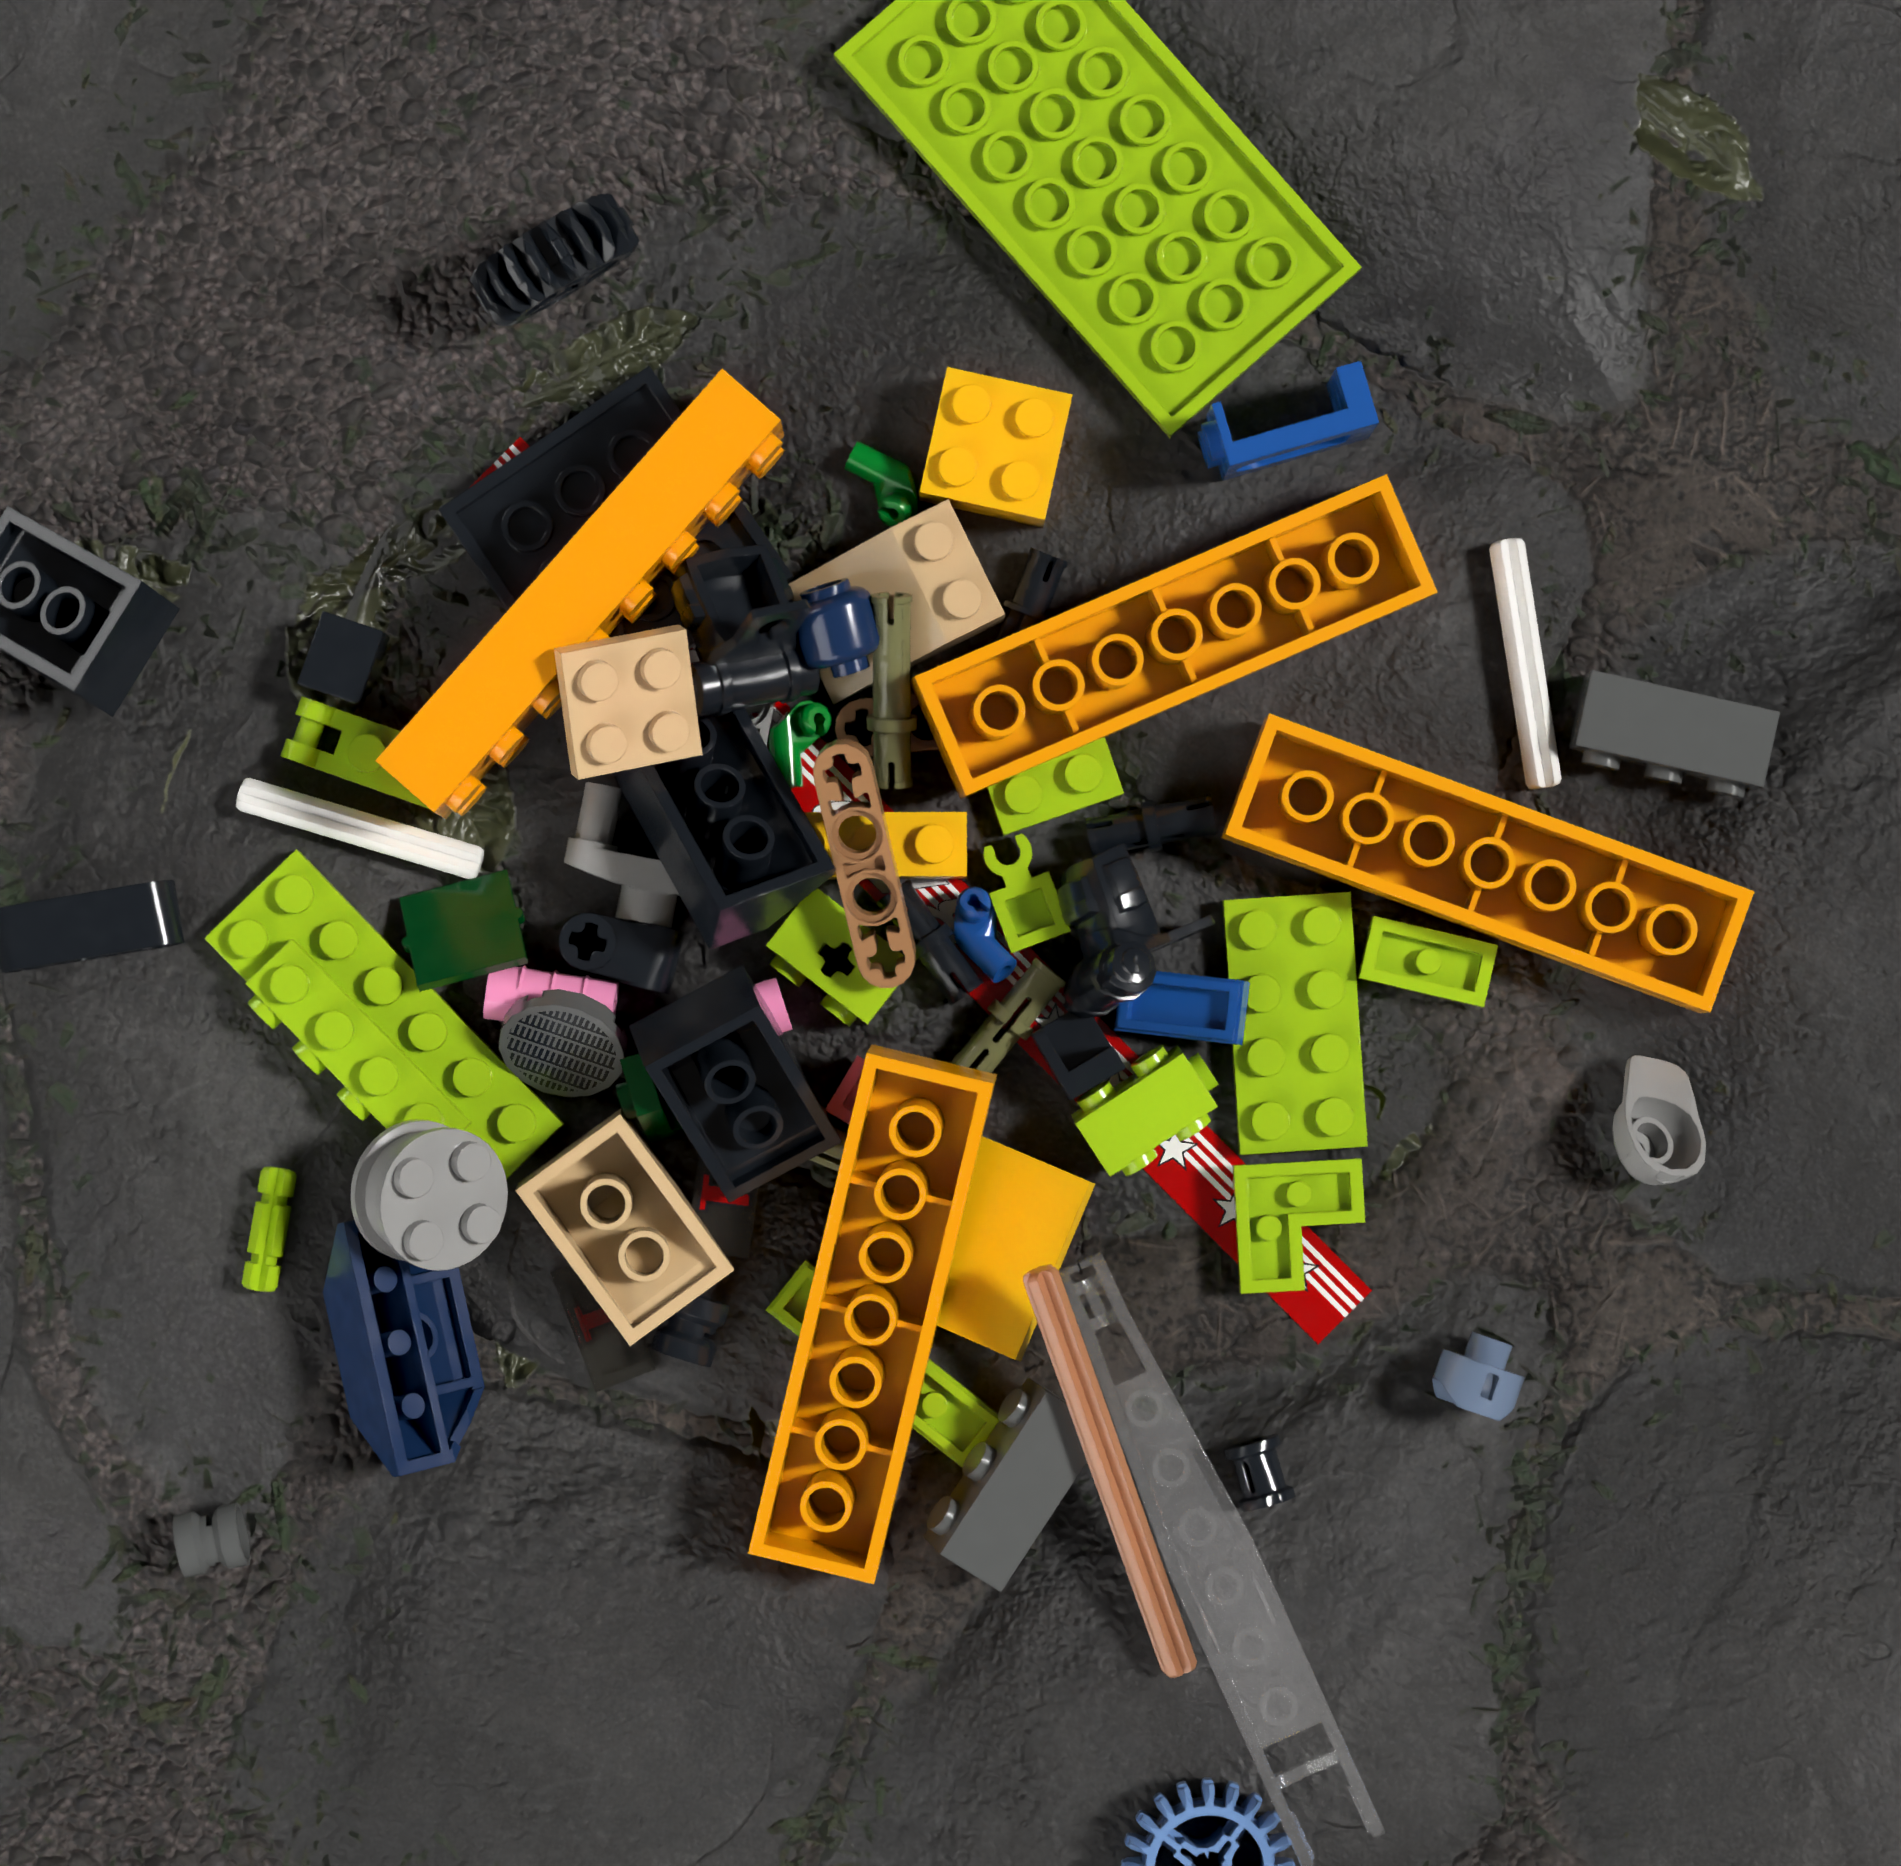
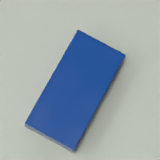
(1188, 1009)

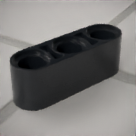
(89, 926)

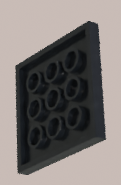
(545, 494)

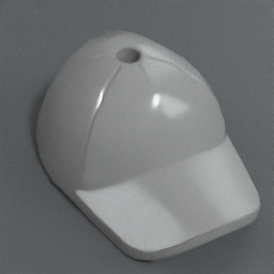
(1662, 1107)

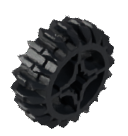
(554, 260)

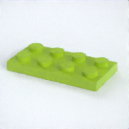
(1301, 1040)

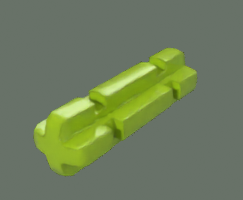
(269, 1229)

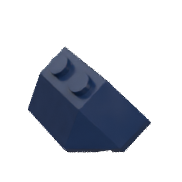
(402, 1353)

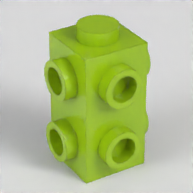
(1158, 1101)

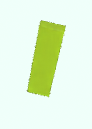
(946, 1410)

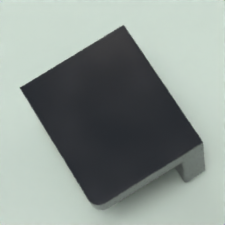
(342, 657)
(1077, 1053)

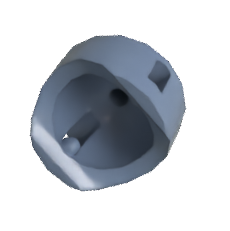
(1478, 1378)

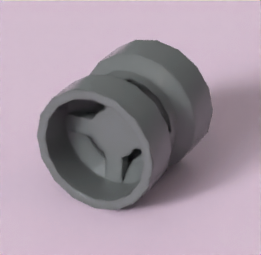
(209, 1540)

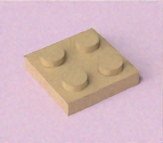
(628, 701)

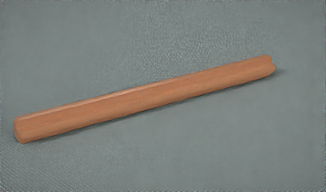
(1109, 1470)

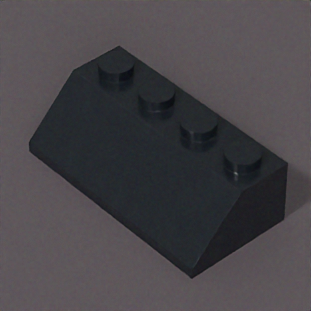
(728, 830)

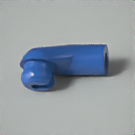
(977, 934)

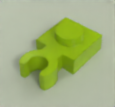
(1027, 905)

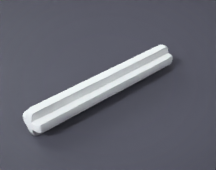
(1525, 663)
(359, 828)

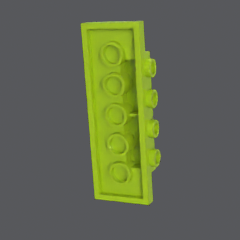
(367, 1021)

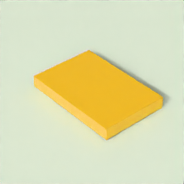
(1013, 1222)

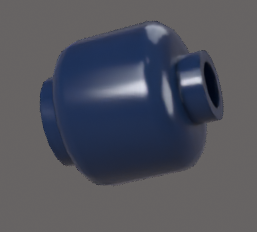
(838, 628)

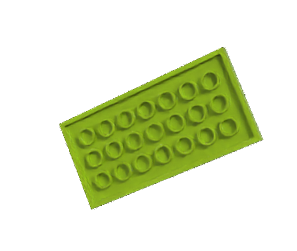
(1106, 184)

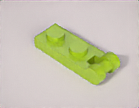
(356, 750)

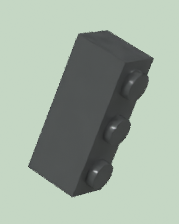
(1673, 733)
(1009, 1486)

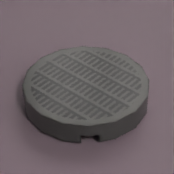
(563, 1043)

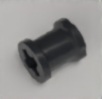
(1259, 1473)

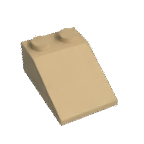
(934, 565)
(624, 1227)

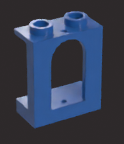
(1350, 422)

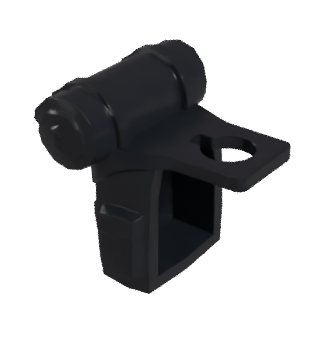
(742, 630)
(1115, 932)

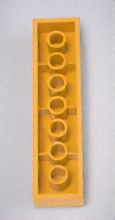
(585, 594)
(1173, 636)
(1487, 864)
(872, 1313)

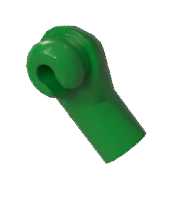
(891, 482)
(794, 734)

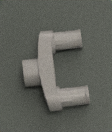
(646, 887)

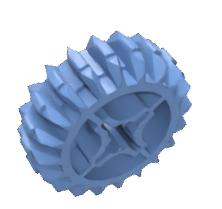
(1224, 1838)

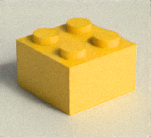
(995, 447)

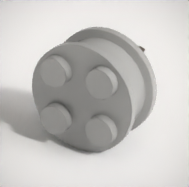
(429, 1194)

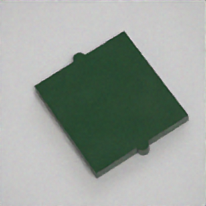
(463, 930)

